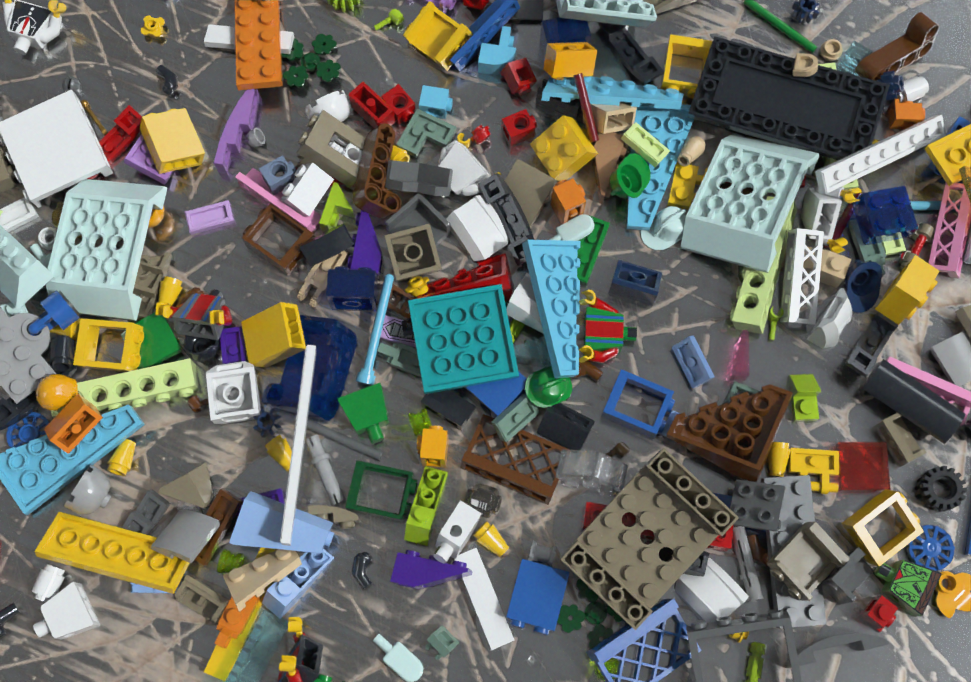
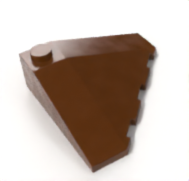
(735, 433)

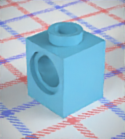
(435, 101)

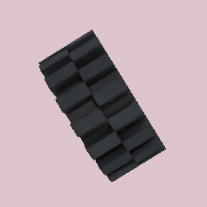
(955, 485)

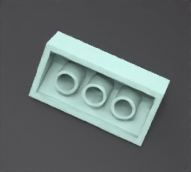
(19, 271)

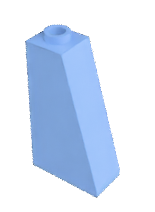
(261, 526)

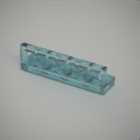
(258, 648)

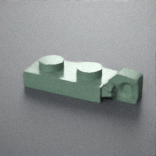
(867, 253)
(401, 357)
(515, 418)

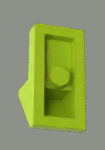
(335, 205)
(804, 397)

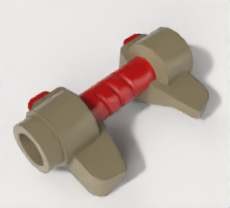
(921, 236)

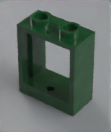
(356, 488)

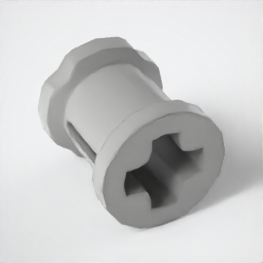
(542, 553)

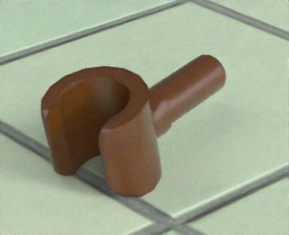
(197, 404)

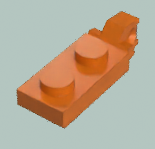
(234, 622)

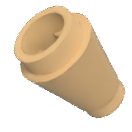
(691, 150)

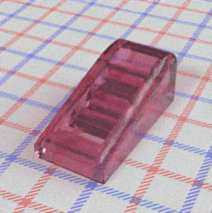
(740, 360)

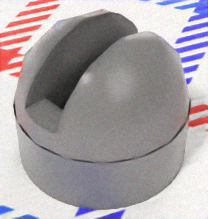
(255, 137)

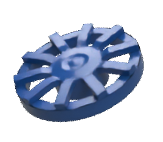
(27, 431)
(932, 548)

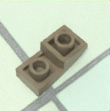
(341, 517)

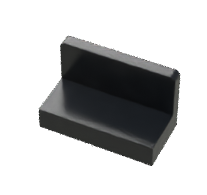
(449, 407)
(565, 426)

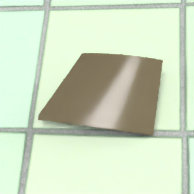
(530, 188)
(148, 279)

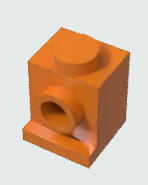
(905, 114)

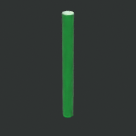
(782, 26)

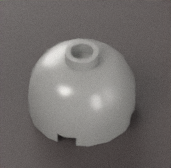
(90, 492)

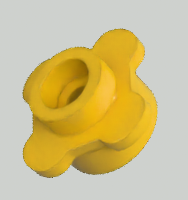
(155, 31)
(417, 286)

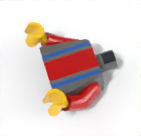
(198, 316)

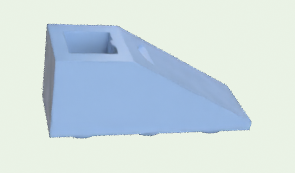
(285, 594)

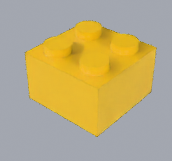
(563, 148)
(908, 290)

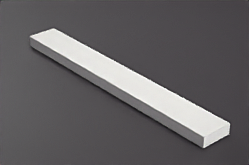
(879, 154)
(298, 446)

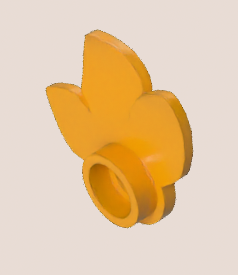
(956, 595)

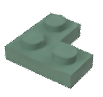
(423, 128)

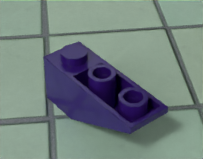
(366, 246)
(420, 573)

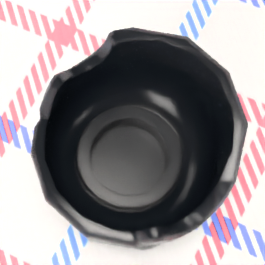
(200, 348)

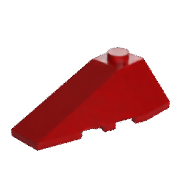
(488, 273)

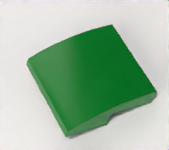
(158, 341)

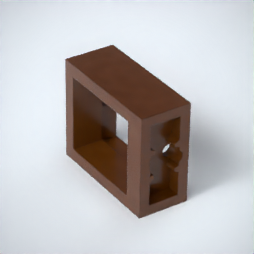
(265, 218)

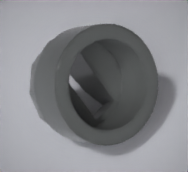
(74, 83)

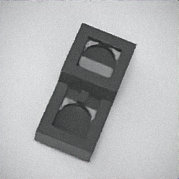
(147, 514)

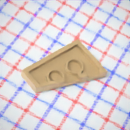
(256, 575)

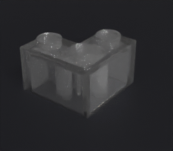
(591, 471)

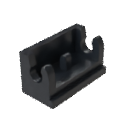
(567, 108)

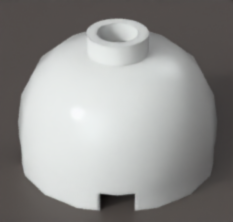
(333, 103)

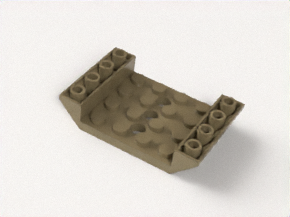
(678, 513)

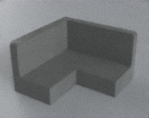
(418, 178)
(418, 213)
(846, 579)

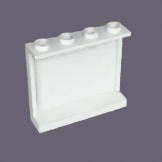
(52, 147)

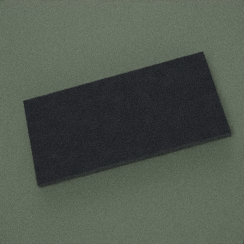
(760, 97)

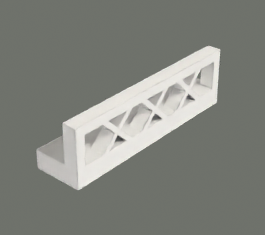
(793, 276)

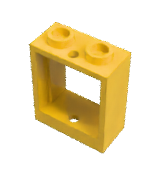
(686, 47)
(88, 340)
(855, 527)

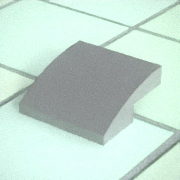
(955, 358)
(186, 535)

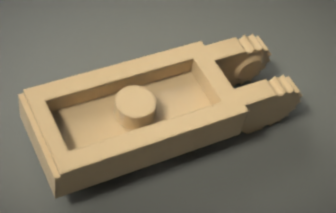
(318, 278)

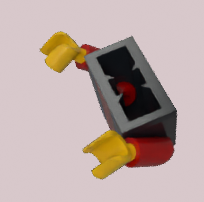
(303, 660)

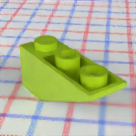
(425, 506)

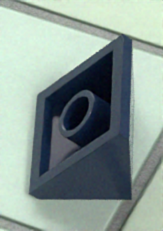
(636, 282)

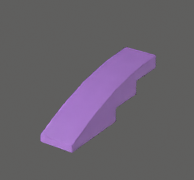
(239, 122)

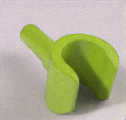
(394, 15)
(773, 322)

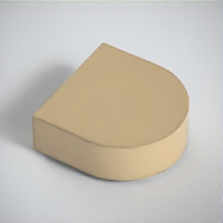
(805, 65)

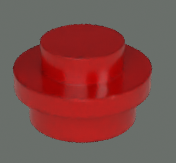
(480, 134)

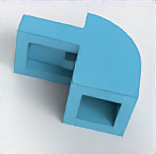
(495, 57)

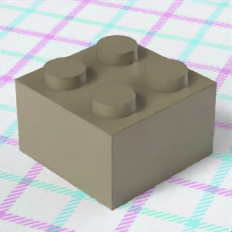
(413, 252)

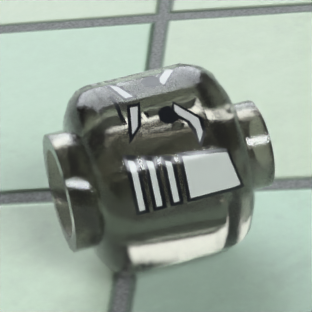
(484, 499)

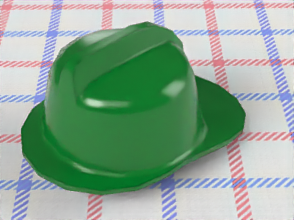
(630, 177)
(546, 390)

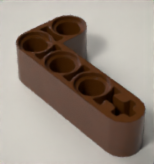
(902, 51)
(371, 177)

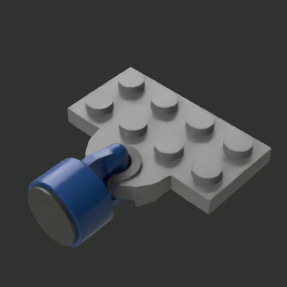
(25, 340)

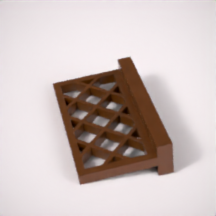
(502, 473)

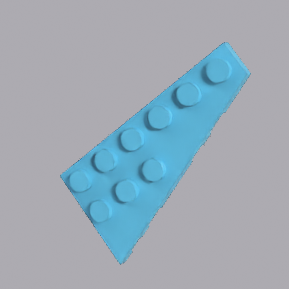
(611, 92)
(671, 130)
(557, 296)
(42, 469)

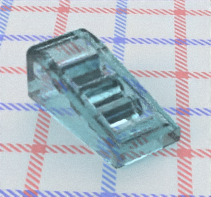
(856, 48)

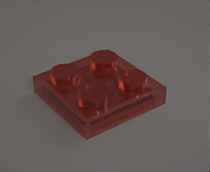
(863, 466)

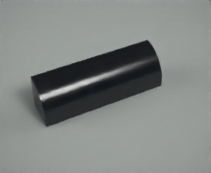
(914, 401)

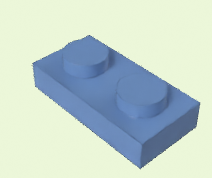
(693, 362)

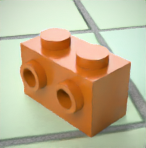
(567, 200)
(73, 423)

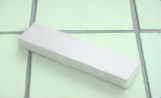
(224, 37)
(485, 601)

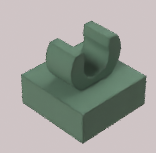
(442, 641)

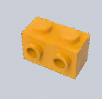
(569, 59)
(433, 446)

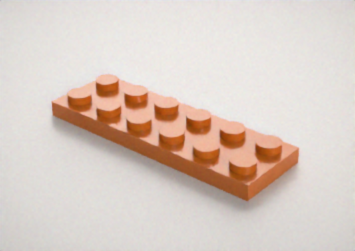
(258, 44)

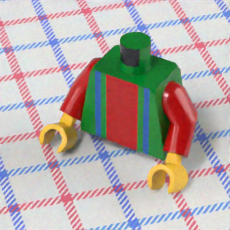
(603, 330)

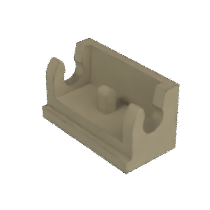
(899, 439)
(201, 599)

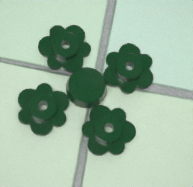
(311, 61)
(594, 613)

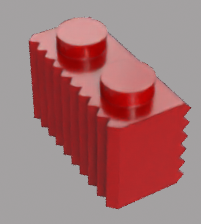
(371, 106)

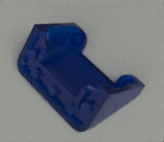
(334, 355)

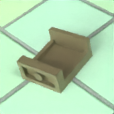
(806, 560)

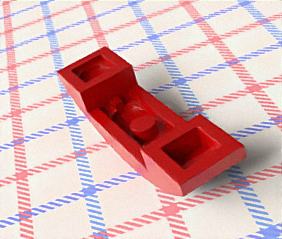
(121, 135)

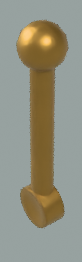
(85, 104)

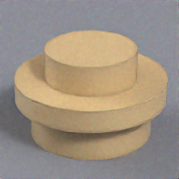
(831, 50)

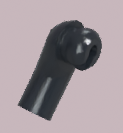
(170, 79)
(359, 567)
(6, 614)

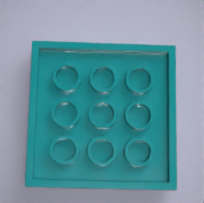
(463, 339)

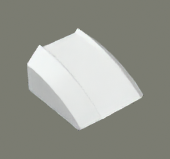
(478, 228)
(523, 305)
(832, 321)
(233, 393)
(711, 594)

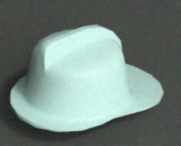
(665, 229)

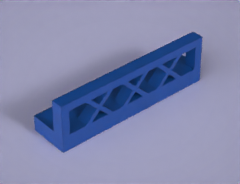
(484, 30)

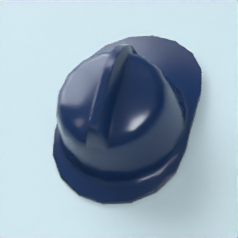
(863, 285)

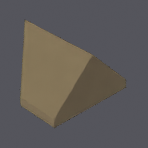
(191, 487)

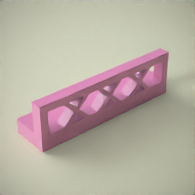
(257, 187)
(960, 235)
(942, 388)

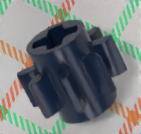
(805, 10)
(896, 84)
(269, 429)

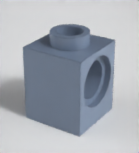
(268, 173)

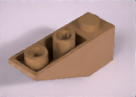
(609, 149)

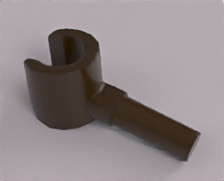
(621, 450)

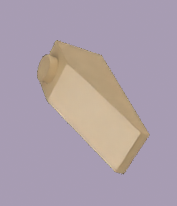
(832, 267)

